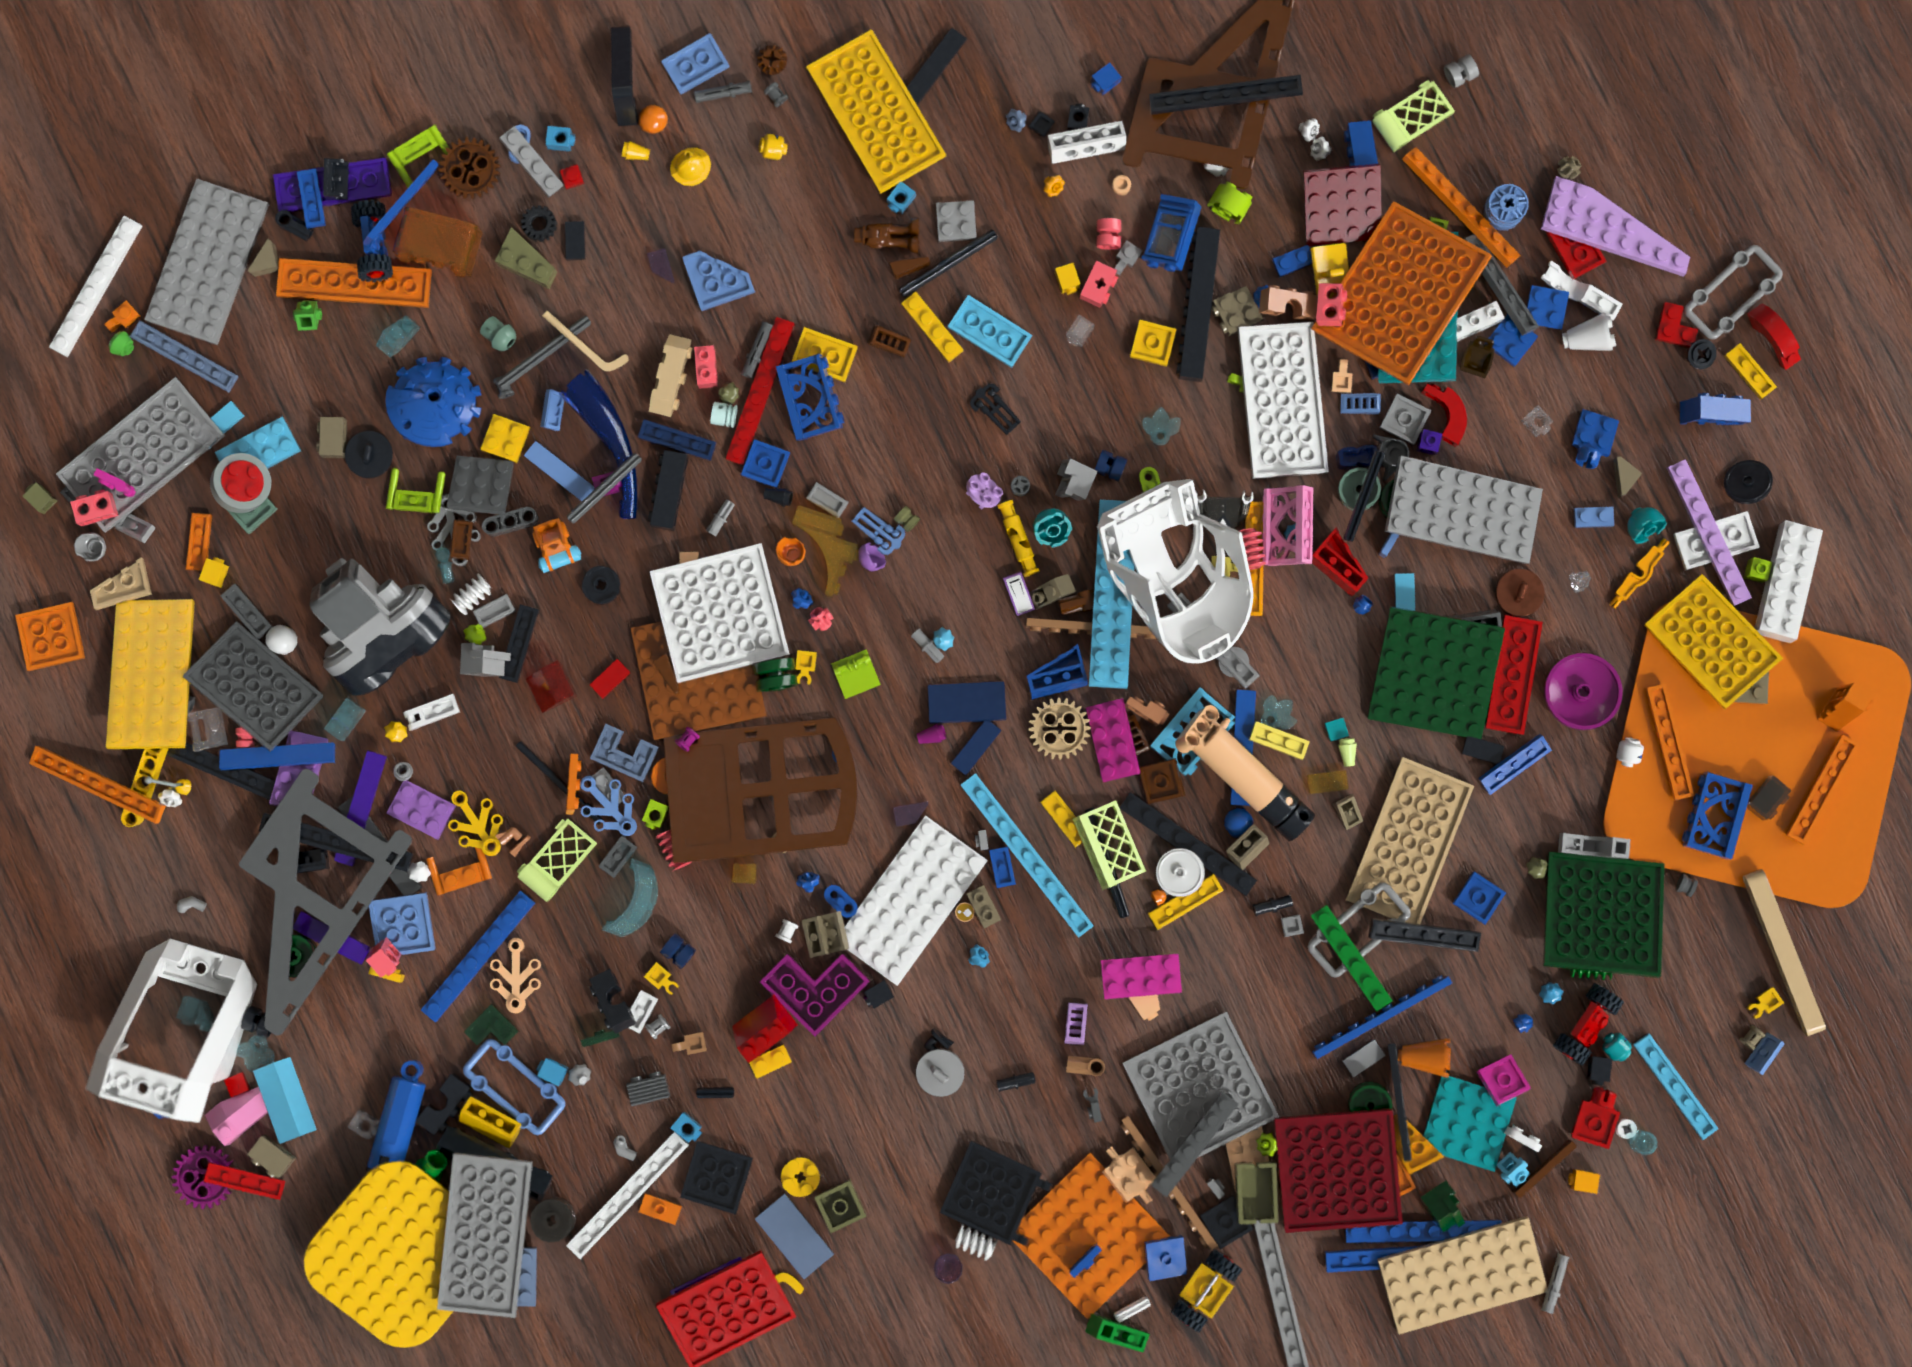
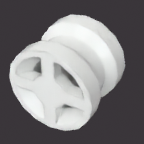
(1622, 1126)

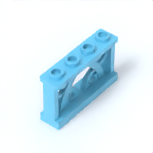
(1166, 736)

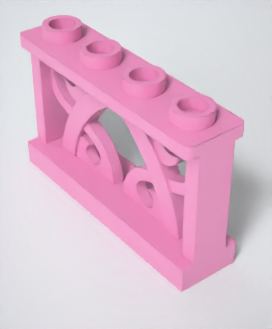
(1273, 516)

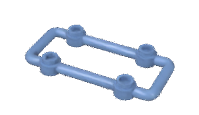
(480, 1083)

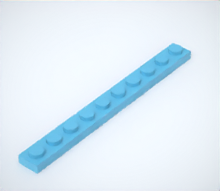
(1027, 855)

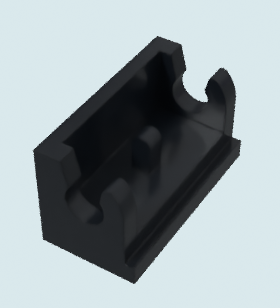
(335, 179)
(313, 860)

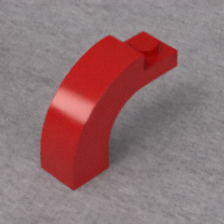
(1777, 333)
(1454, 410)

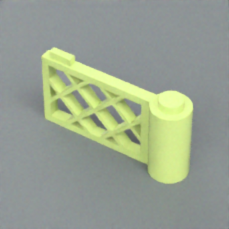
(1395, 132)
(540, 880)

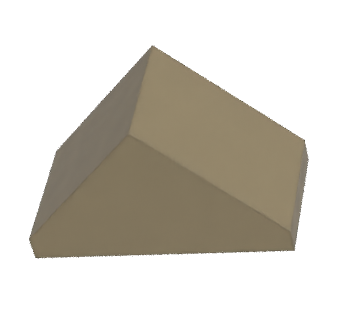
(265, 261)
(1625, 475)
(1348, 811)

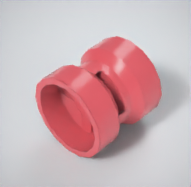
(244, 739)

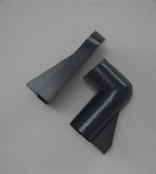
(930, 1043)

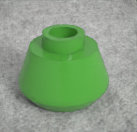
(121, 344)

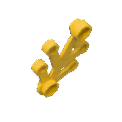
(478, 826)

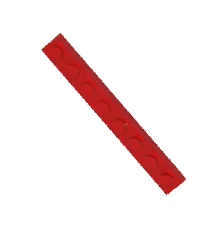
(760, 391)

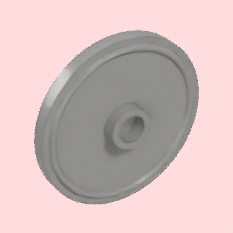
(940, 1072)

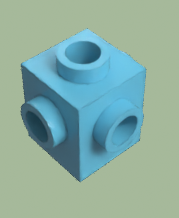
(1513, 1169)

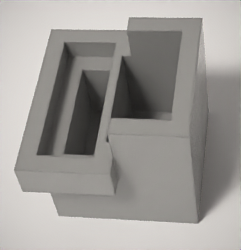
(1076, 479)
(482, 660)

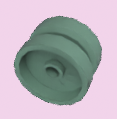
(1347, 488)

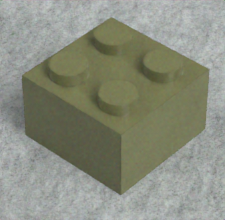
(840, 1206)

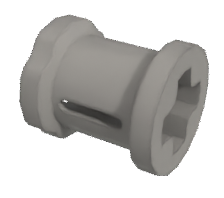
(657, 1026)

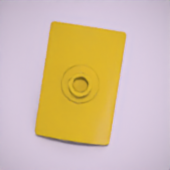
(1329, 264)

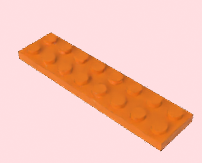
(341, 283)

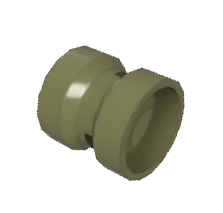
(907, 519)

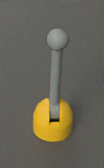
(182, 786)

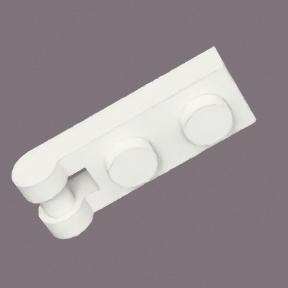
(432, 712)

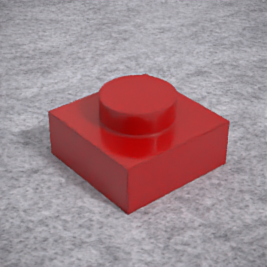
(571, 176)

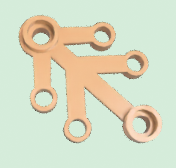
(515, 979)

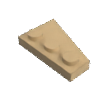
(126, 586)

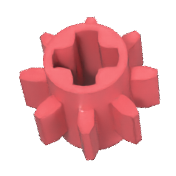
(820, 619)

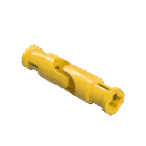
(1023, 552)

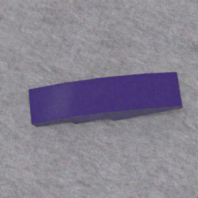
(317, 930)

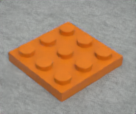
(50, 636)

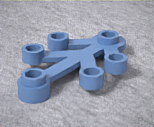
(610, 808)

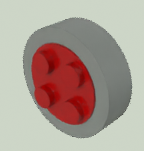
(240, 483)

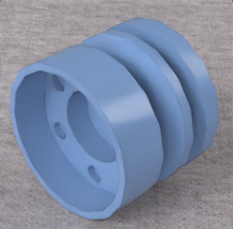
(1500, 216)

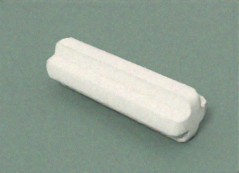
(1132, 1309)

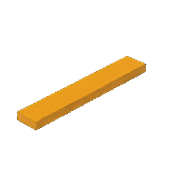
(1255, 521)

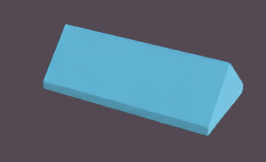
(284, 1100)

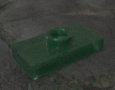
(600, 1036)

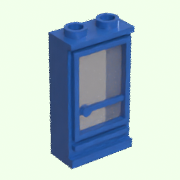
(1171, 233)

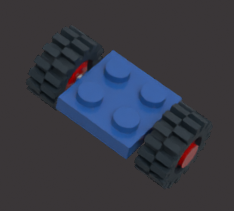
(376, 263)

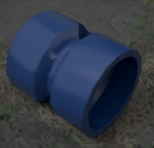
(1113, 472)
(678, 951)

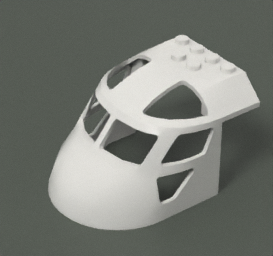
(1213, 620)

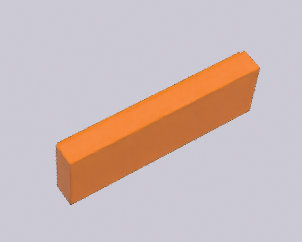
(198, 541)

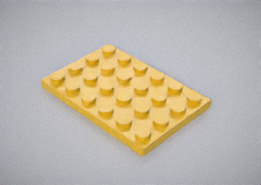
(1713, 641)

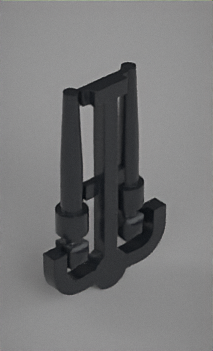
(981, 393)

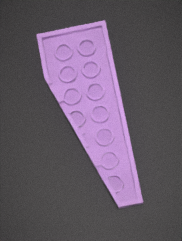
(1594, 220)

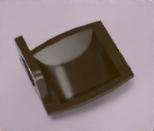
(1478, 357)

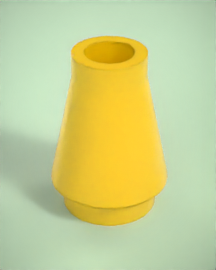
(635, 152)

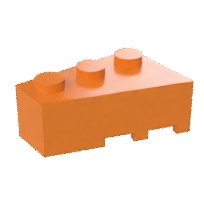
(1845, 705)

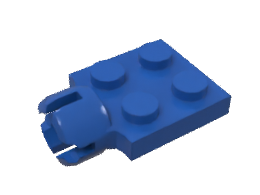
(1593, 437)

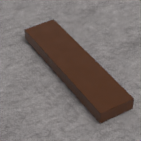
(1544, 1168)

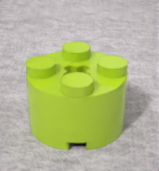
(1230, 202)

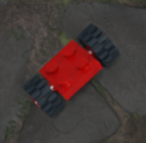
(1589, 1024)

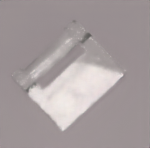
(214, 729)

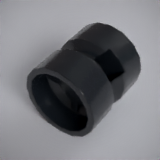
(250, 1020)

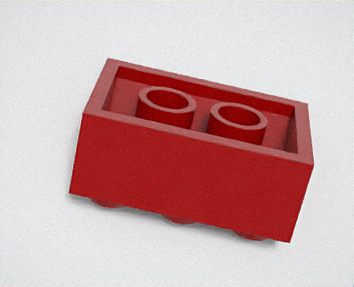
(762, 1028)

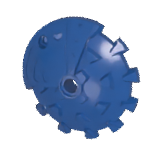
(430, 421)

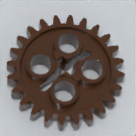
(453, 161)

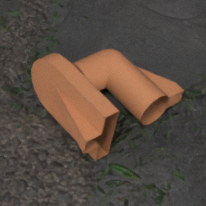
(504, 837)

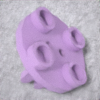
(983, 490)

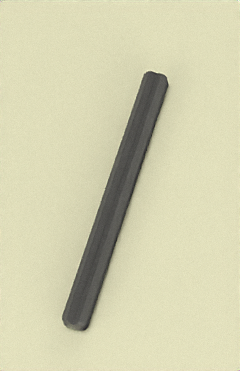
(542, 353)

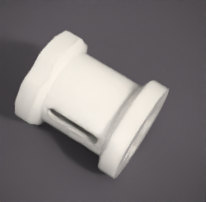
(786, 931)

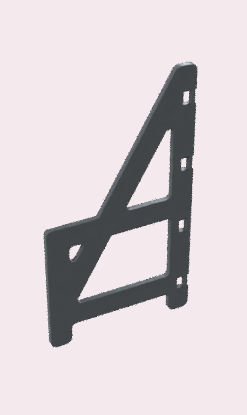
(283, 833)

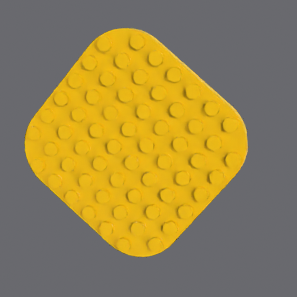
(385, 1254)

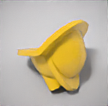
(690, 166)

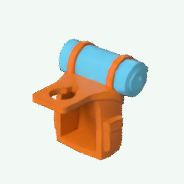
(554, 545)

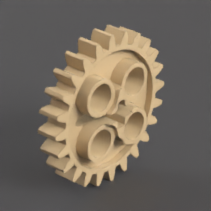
(1059, 710)

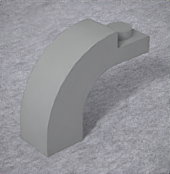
(1594, 846)

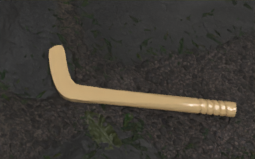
(584, 348)

